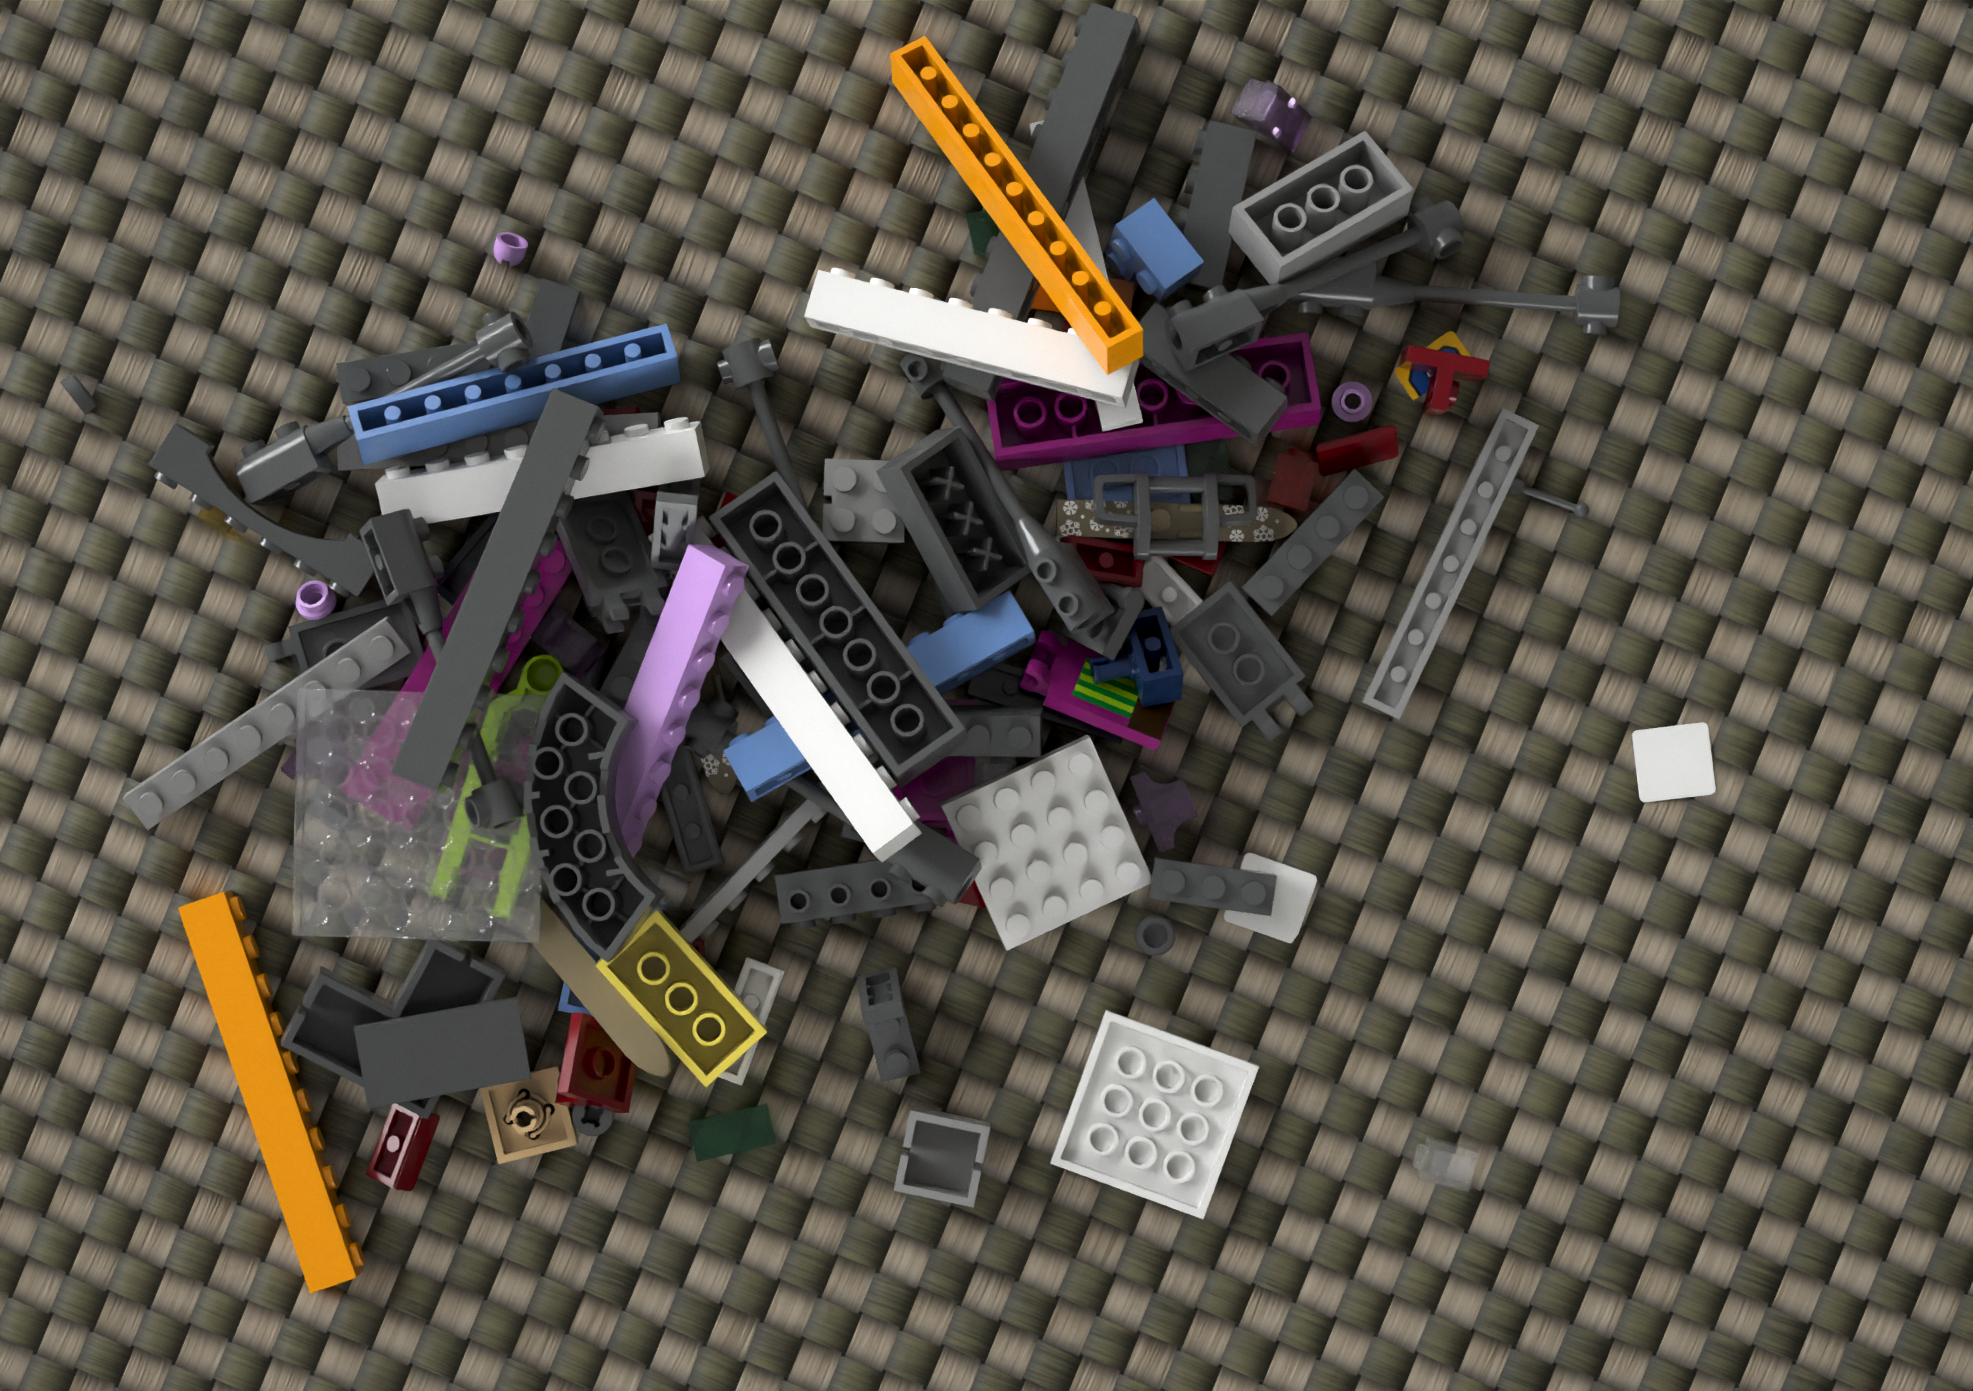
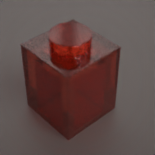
(1292, 480)

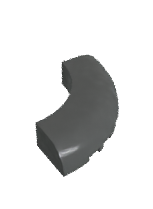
(576, 818)

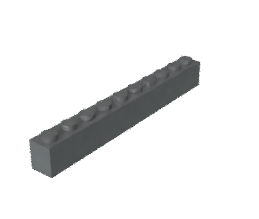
(1055, 165)
(498, 592)

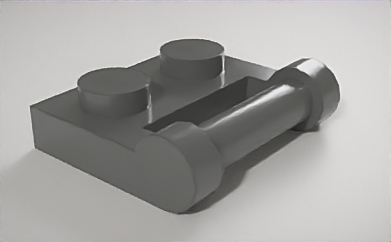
(1112, 631)

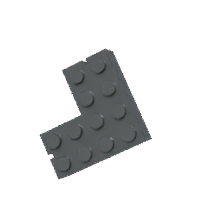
(335, 1005)

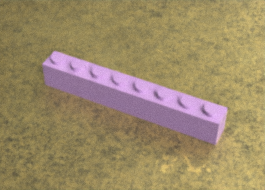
(672, 679)

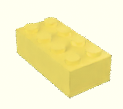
(683, 998)

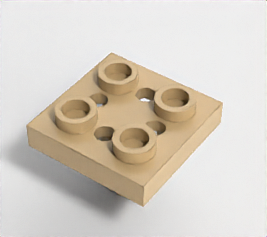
(513, 1140)

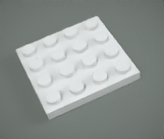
(1047, 842)
(1154, 1114)

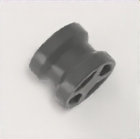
(602, 1116)

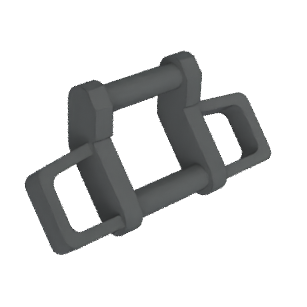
(1143, 485)

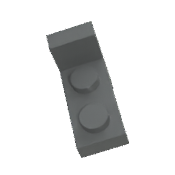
(674, 523)
(888, 1024)

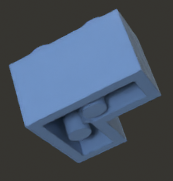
(1152, 251)

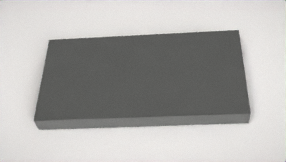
(442, 1052)

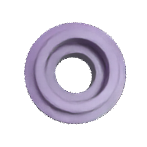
(1342, 410)
(309, 594)

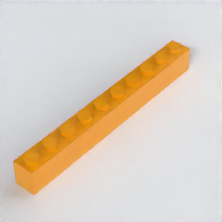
(1017, 206)
(272, 1091)

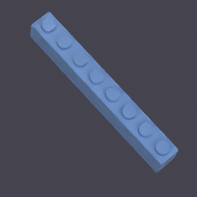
(503, 400)
(947, 657)

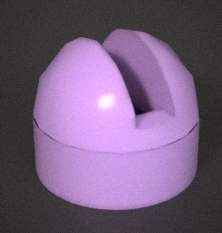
(510, 248)

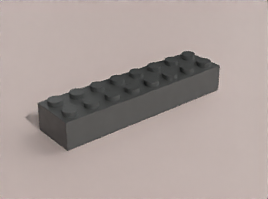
(839, 629)

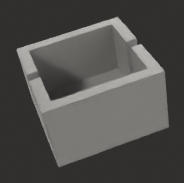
(860, 505)
(942, 1156)

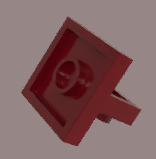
(1443, 367)
(594, 1068)

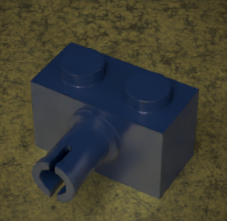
(1147, 660)

